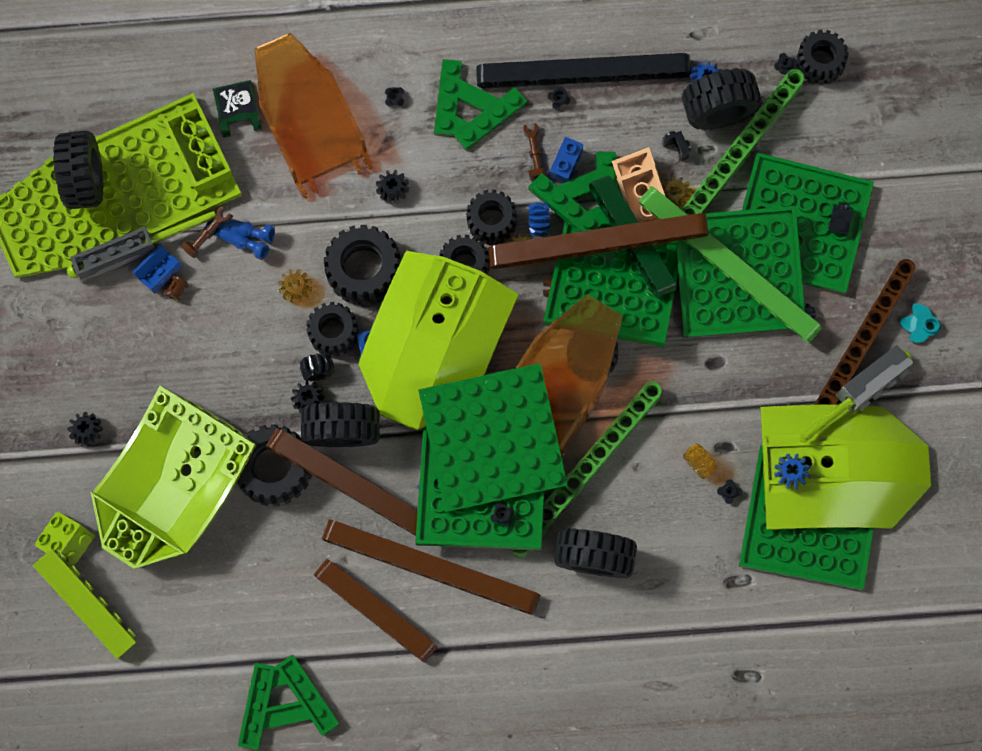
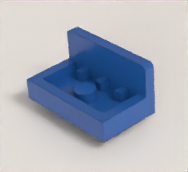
(157, 269)

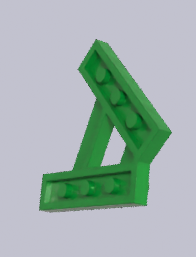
(493, 109)
(562, 196)
(260, 717)

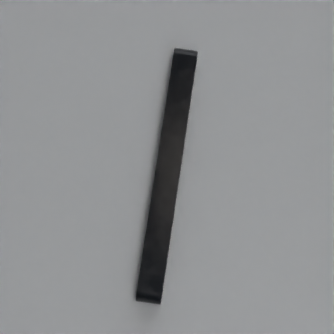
(583, 70)

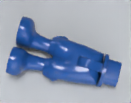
(236, 233)

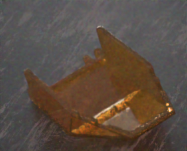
(306, 112)
(575, 363)

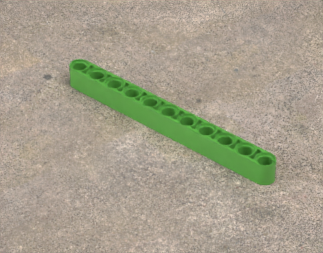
(742, 148)
(737, 271)
(597, 463)

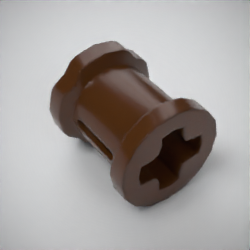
(176, 288)

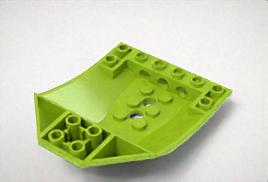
(415, 353)
(874, 473)
(146, 502)

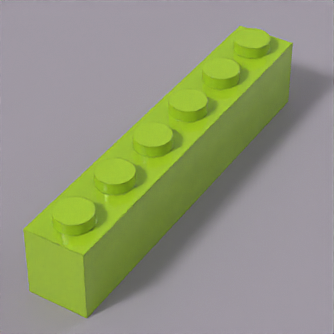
(84, 603)

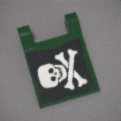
(236, 104)

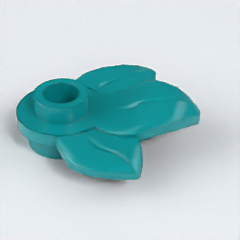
(917, 323)

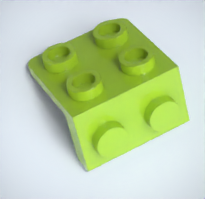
(66, 536)

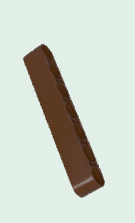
(375, 610)

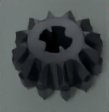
(398, 190)
(316, 367)
(316, 393)
(80, 424)

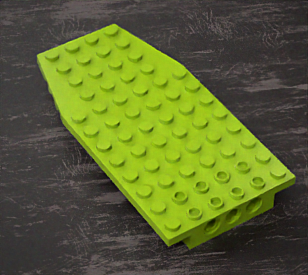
(153, 177)

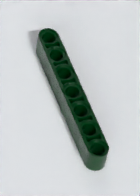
(645, 258)

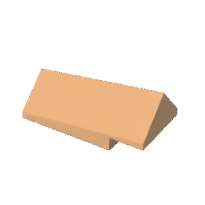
(635, 176)

